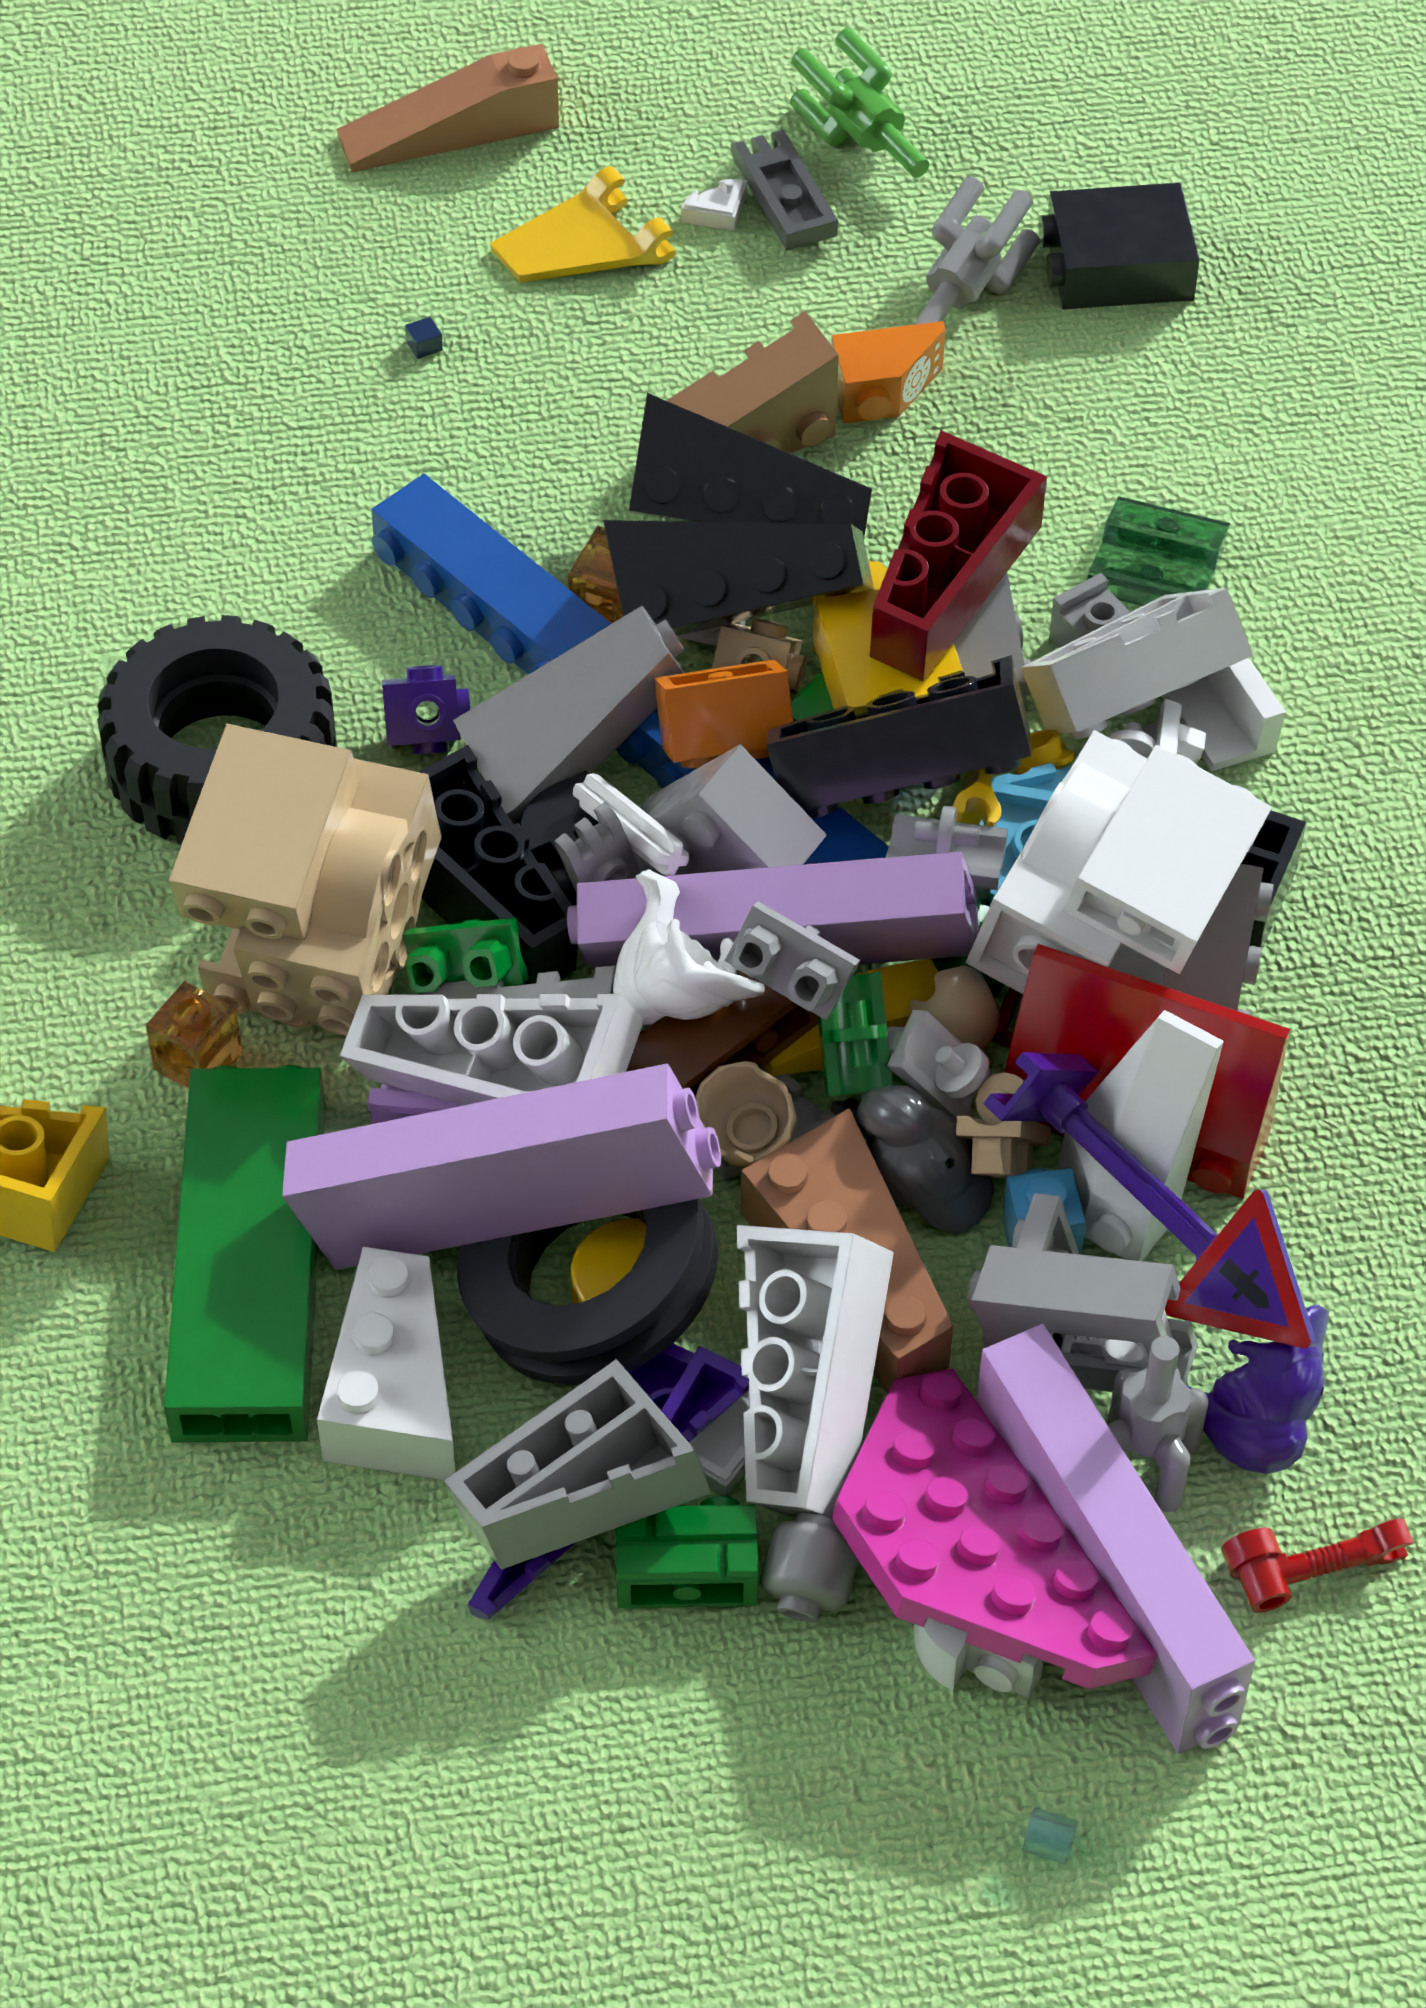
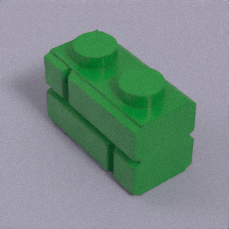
(689, 1557)

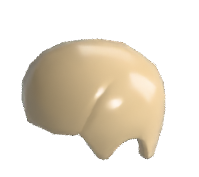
(963, 1005)
(747, 1111)

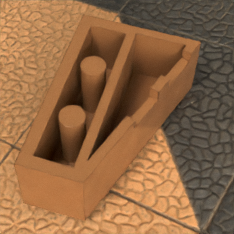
(776, 394)

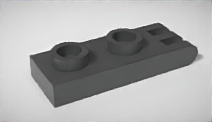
(785, 190)

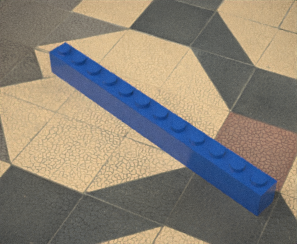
(535, 620)

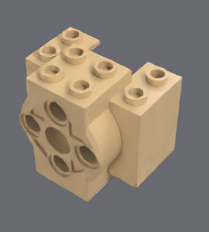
(312, 871)

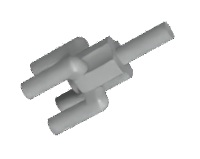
(973, 254)
(1159, 1418)

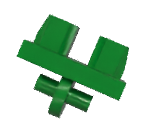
(464, 952)
(856, 1039)

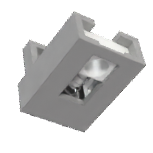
(1093, 1306)

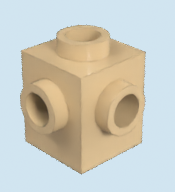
(765, 639)

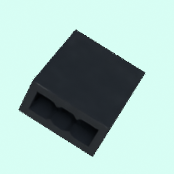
(1120, 246)

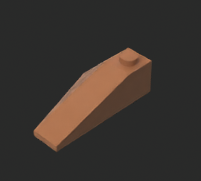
(476, 105)

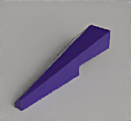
(690, 1393)

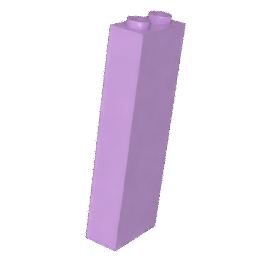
(866, 907)
(502, 1166)
(1092, 1486)

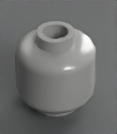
(808, 1567)

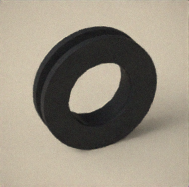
(626, 1323)

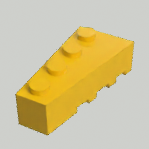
(48, 1168)

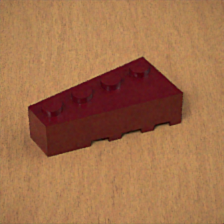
(954, 550)

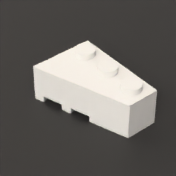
(1136, 660)
(387, 1374)

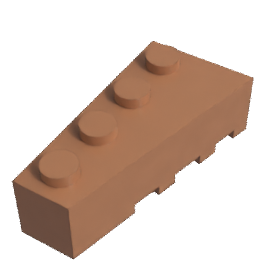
(835, 1186)

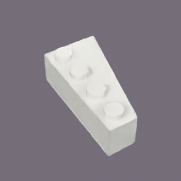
(490, 1043)
(808, 1360)

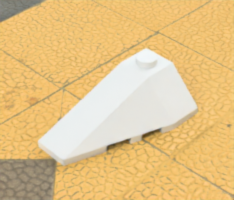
(1156, 1111)

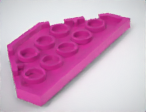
(972, 1542)

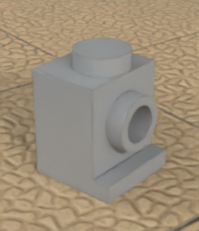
(1083, 610)

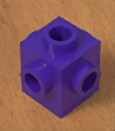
(403, 697)

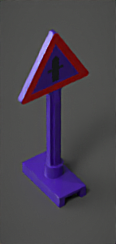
(1239, 1275)

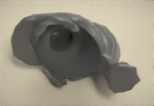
(911, 1151)

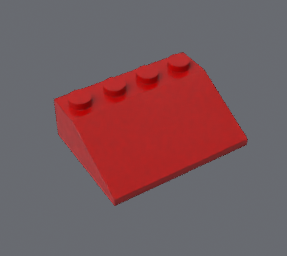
(1104, 1012)

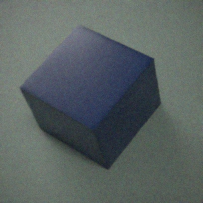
(423, 337)

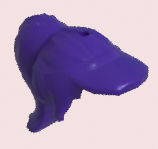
(1263, 1406)

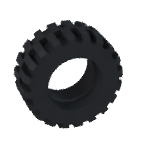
(196, 676)

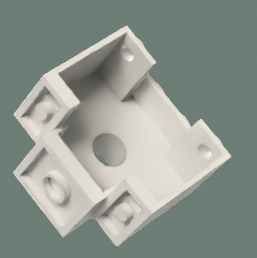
(1120, 865)

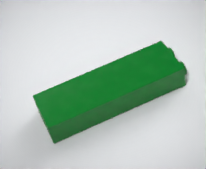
(243, 1261)

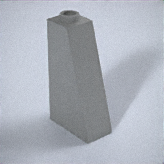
(570, 709)

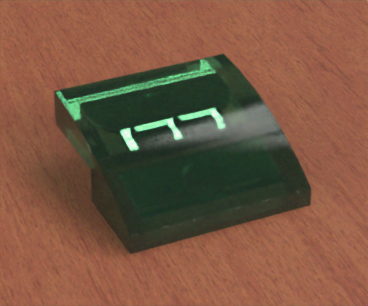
(1157, 551)

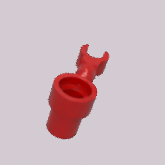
(1267, 1571)

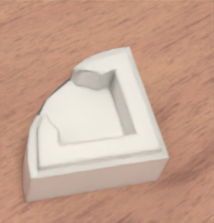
(717, 206)

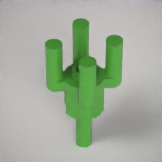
(856, 103)

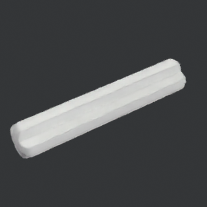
(643, 833)

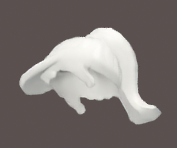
(667, 971)

